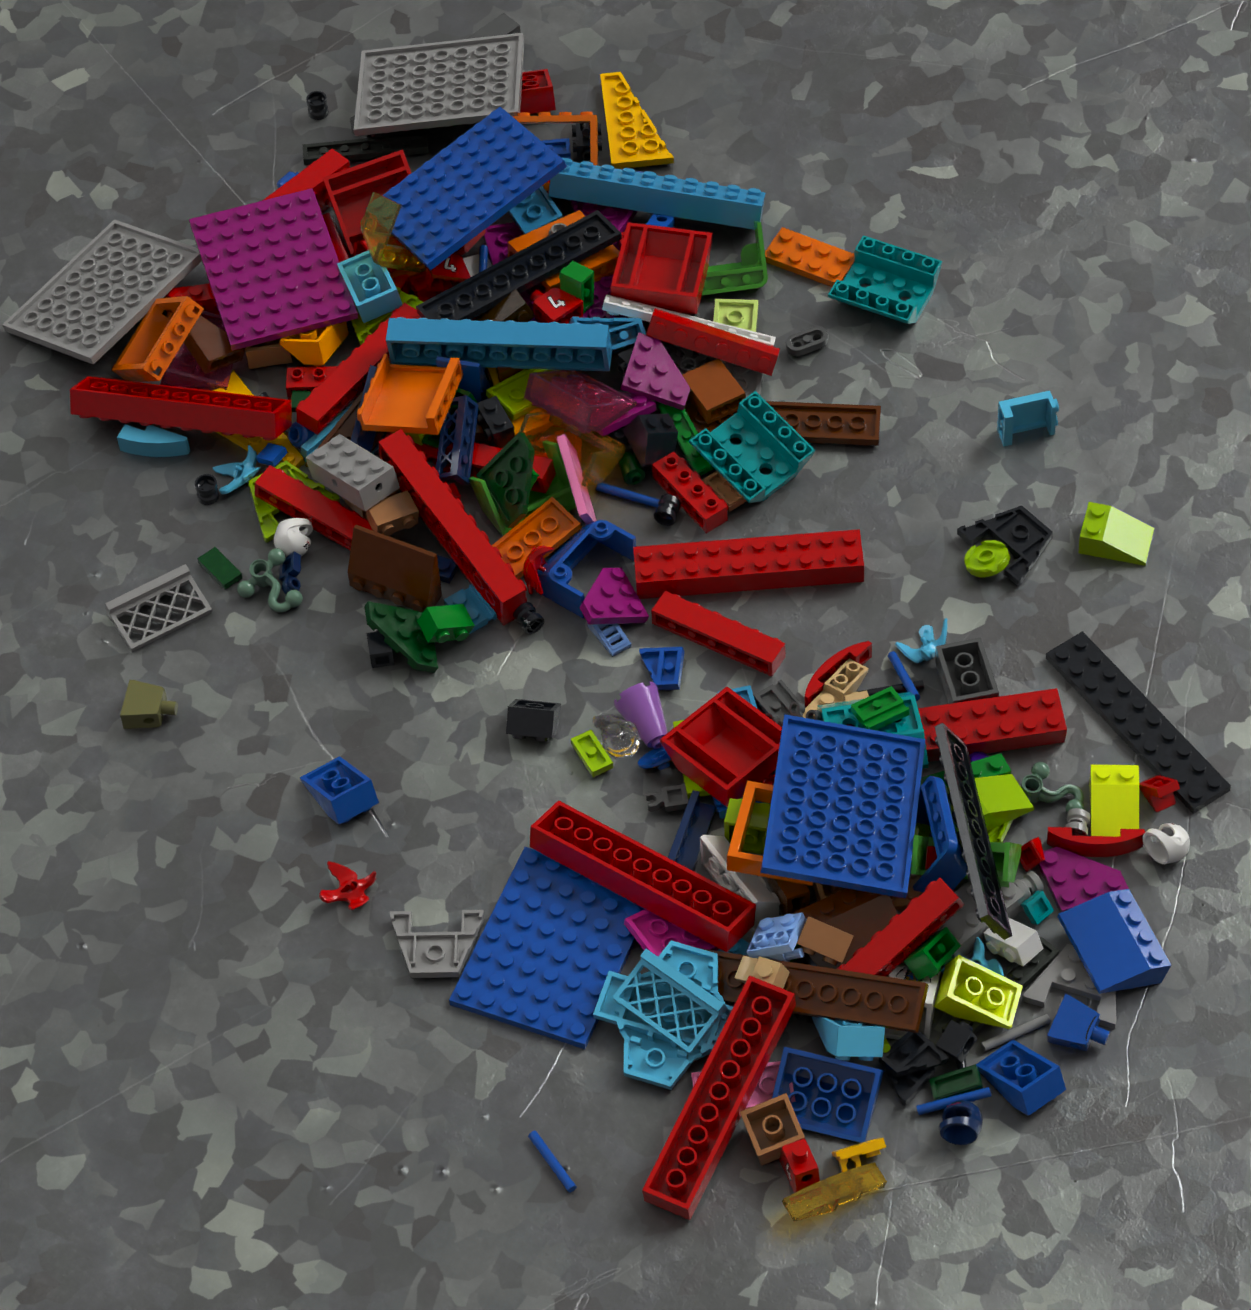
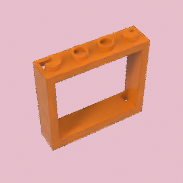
(566, 117)
(157, 339)
(745, 862)

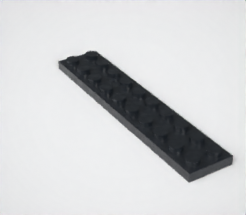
(522, 269)
(1137, 721)
(972, 832)

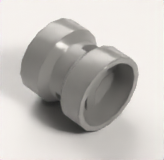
(1078, 820)
(1029, 884)

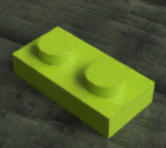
(592, 753)

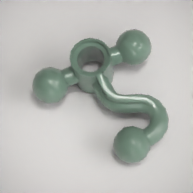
(247, 587)
(1040, 772)

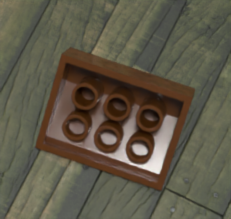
(393, 570)
(853, 912)

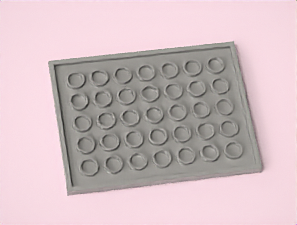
(438, 83)
(103, 291)

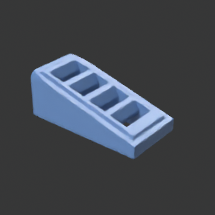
(606, 642)

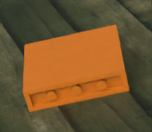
(602, 262)
(409, 397)

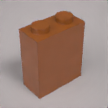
(713, 391)

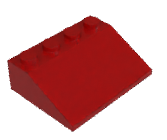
(537, 92)

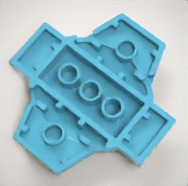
(647, 1052)

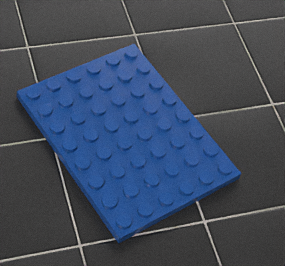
(470, 186)
(844, 806)
(547, 951)

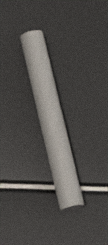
(1015, 1032)

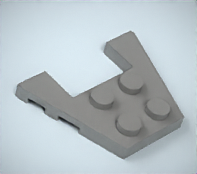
(436, 952)
(1069, 974)

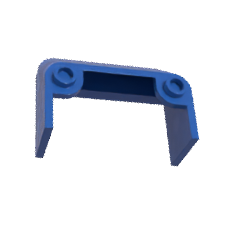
(560, 565)
(936, 811)

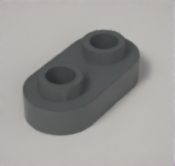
(804, 341)

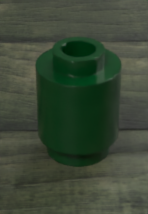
(631, 469)

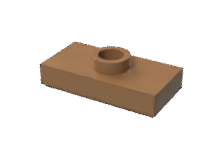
(724, 490)

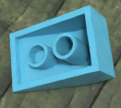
(369, 286)
(850, 1039)

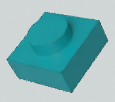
(1037, 907)

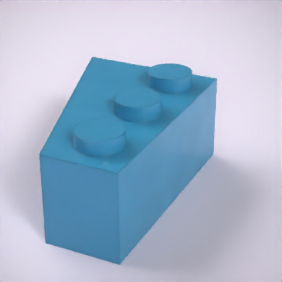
(622, 330)

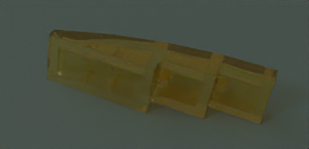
(833, 1191)

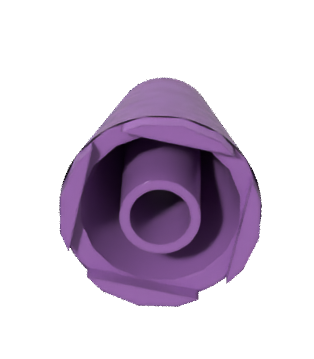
(643, 708)

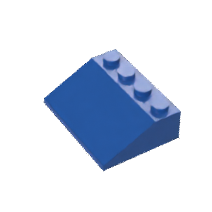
(1115, 942)
(829, 1093)

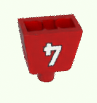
(447, 274)
(556, 306)
(797, 1162)

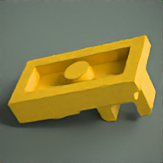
(869, 1148)

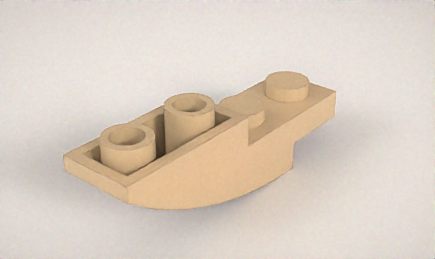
(841, 683)

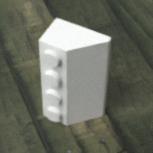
(751, 887)

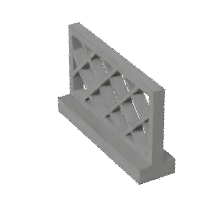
(146, 595)

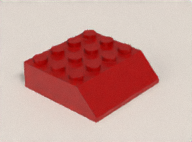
(353, 188)
(662, 267)
(724, 745)

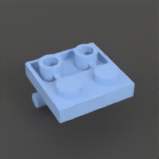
(777, 938)

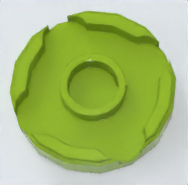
(987, 558)

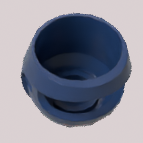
(961, 1123)

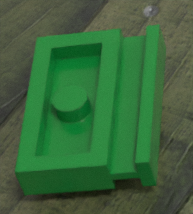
(880, 709)

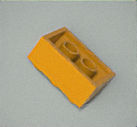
(316, 345)

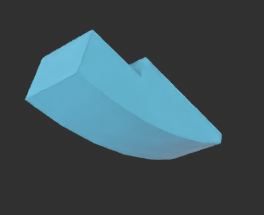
(152, 442)

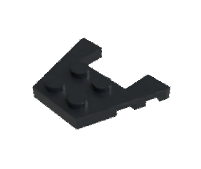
(1021, 534)

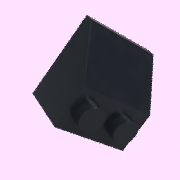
(651, 437)
(532, 719)

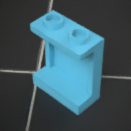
(1026, 414)

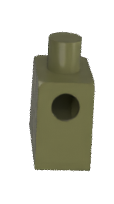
(145, 705)

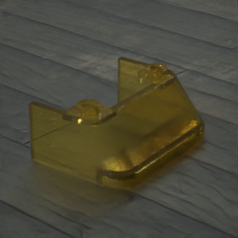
(382, 245)
(595, 452)

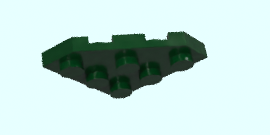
(509, 479)
(403, 634)

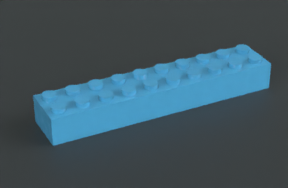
(658, 194)
(500, 343)

